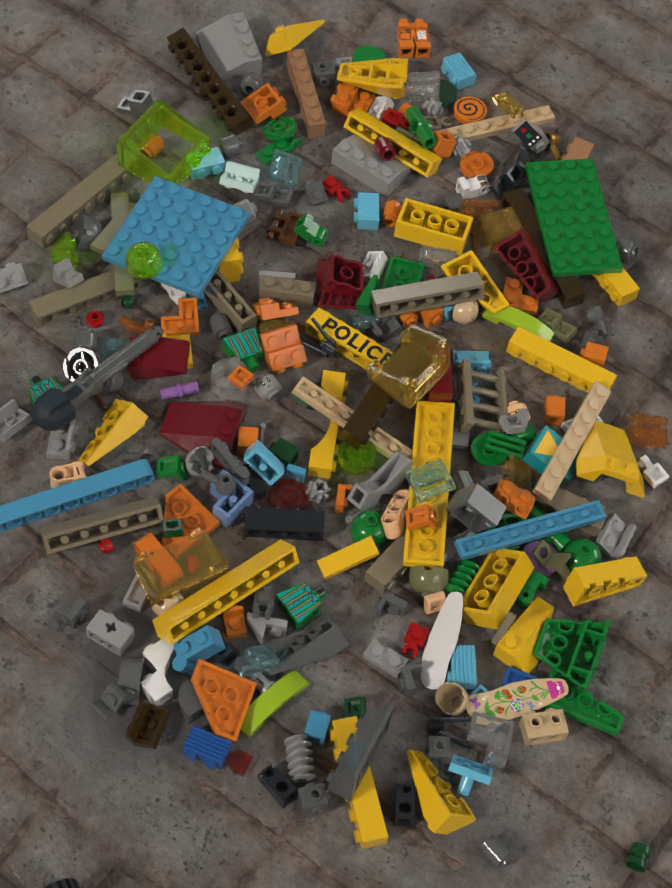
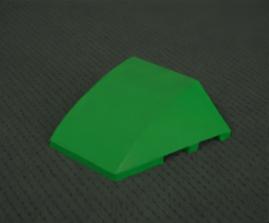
(573, 648)

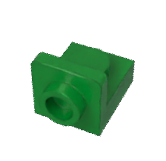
(171, 467)

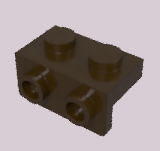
(148, 724)

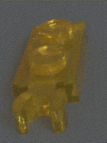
(508, 104)

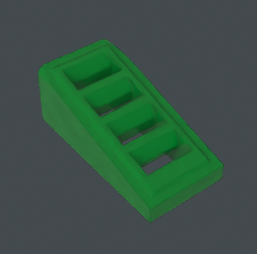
(364, 303)

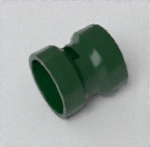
(638, 857)

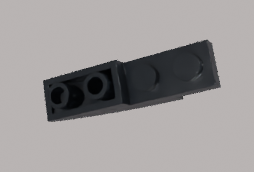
(512, 172)

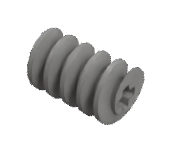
(298, 759)

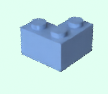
(231, 507)

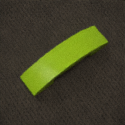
(515, 317)
(271, 700)

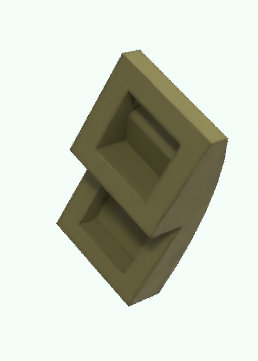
(561, 329)

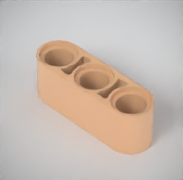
(394, 516)

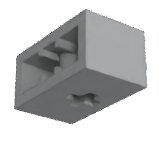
(120, 634)

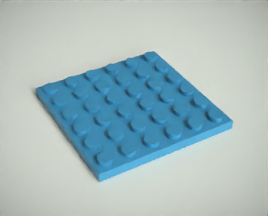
(186, 228)

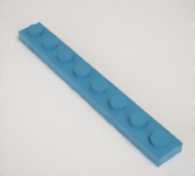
(530, 530)

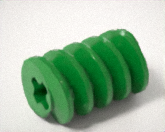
(461, 577)

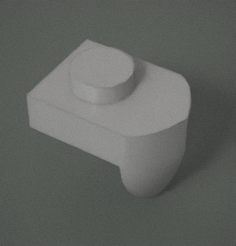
(515, 423)

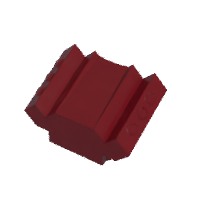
(338, 283)

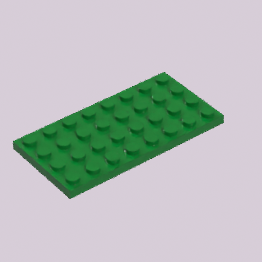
(573, 218)

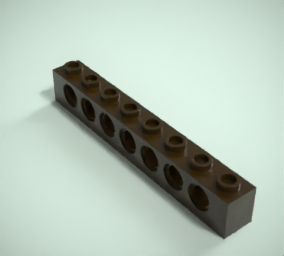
(209, 81)

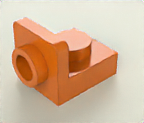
(341, 500)
(421, 517)
(234, 622)

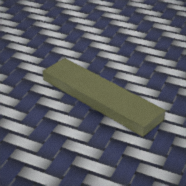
(105, 237)

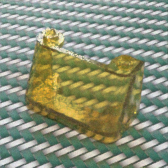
(413, 366)
(180, 565)

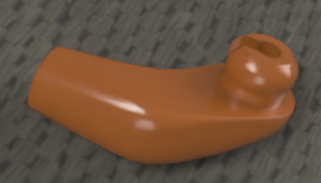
(135, 326)

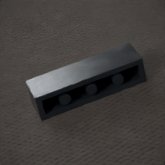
(284, 523)

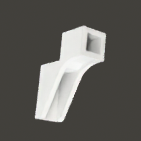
(158, 659)

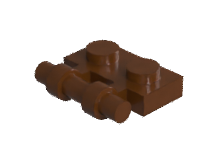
(286, 233)

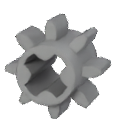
(433, 107)
(461, 146)
(318, 491)

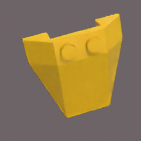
(378, 76)
(609, 453)

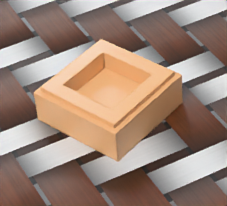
(434, 602)

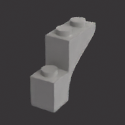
(385, 481)

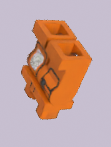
(413, 37)

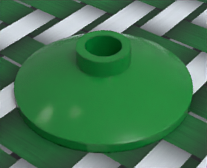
(482, 456)

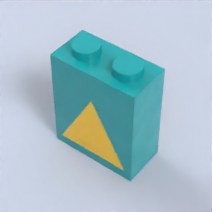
(542, 450)

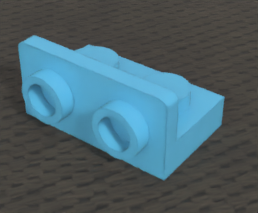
(479, 360)

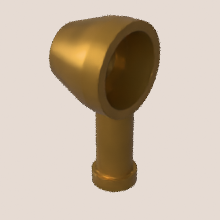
(555, 140)

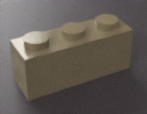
(294, 291)

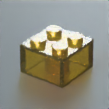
(498, 226)

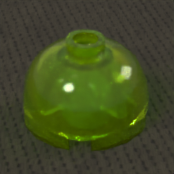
(143, 260)
(356, 461)

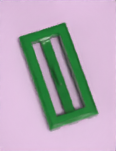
(492, 434)

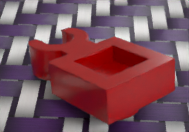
(394, 119)
(335, 188)
(415, 638)

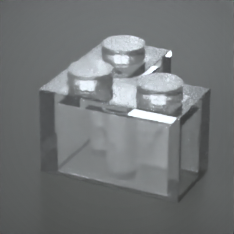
(495, 734)

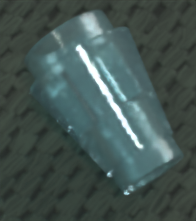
(363, 321)

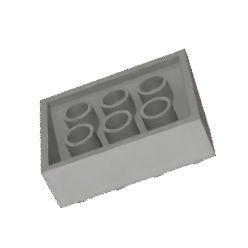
(230, 46)
(362, 162)

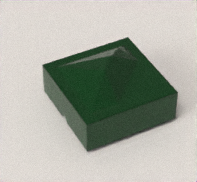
(172, 528)
(355, 707)

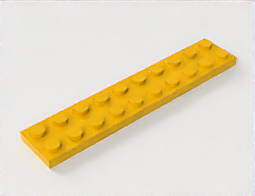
(431, 442)

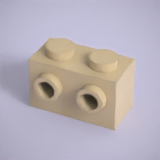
(543, 726)

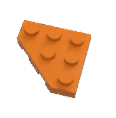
(184, 506)
(222, 697)

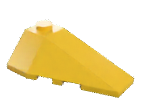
(520, 640)

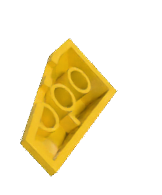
(289, 36)
(468, 263)
(119, 424)
(438, 804)

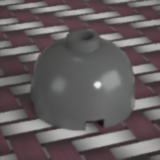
(88, 229)
(78, 361)

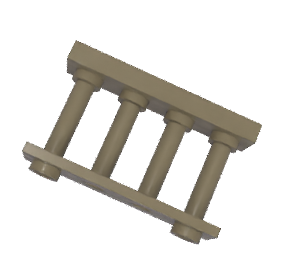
(467, 405)

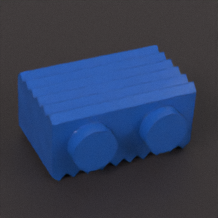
(207, 748)

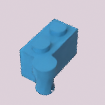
(197, 646)

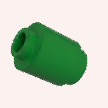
(529, 434)

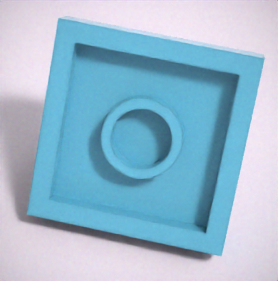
(470, 771)

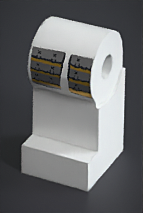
(472, 187)

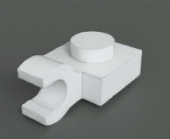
(174, 293)
(654, 474)

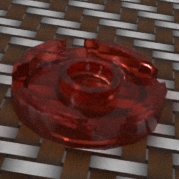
(289, 494)

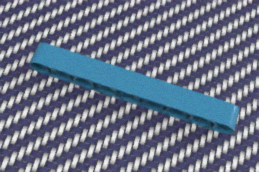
(75, 494)

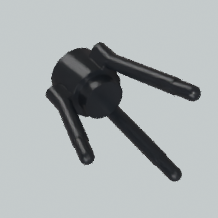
(324, 348)
(436, 724)

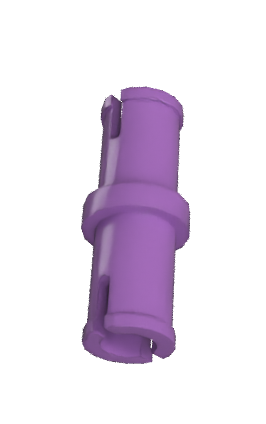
(179, 390)

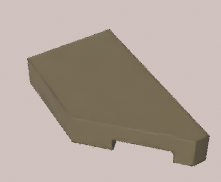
(505, 626)

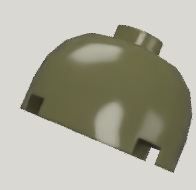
(428, 579)

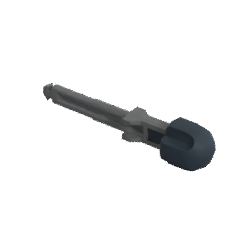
(57, 406)

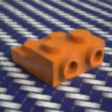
(350, 99)
(264, 103)
(270, 309)
(283, 348)
(514, 498)

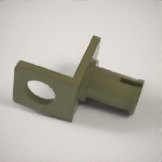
(552, 560)

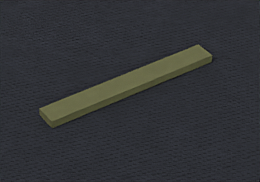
(123, 280)

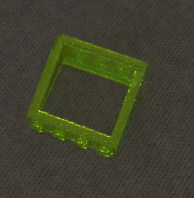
(161, 116)

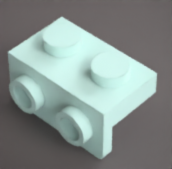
(240, 177)

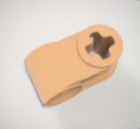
(67, 473)

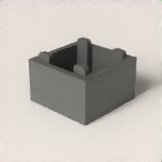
(476, 508)

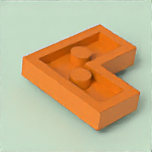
(514, 296)
(186, 321)

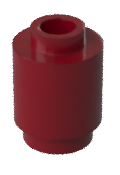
(384, 148)

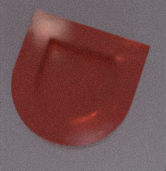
(239, 762)

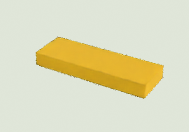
(348, 557)

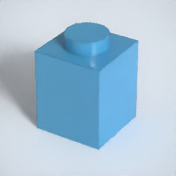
(317, 727)

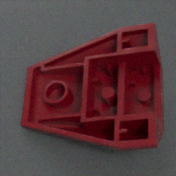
(199, 422)

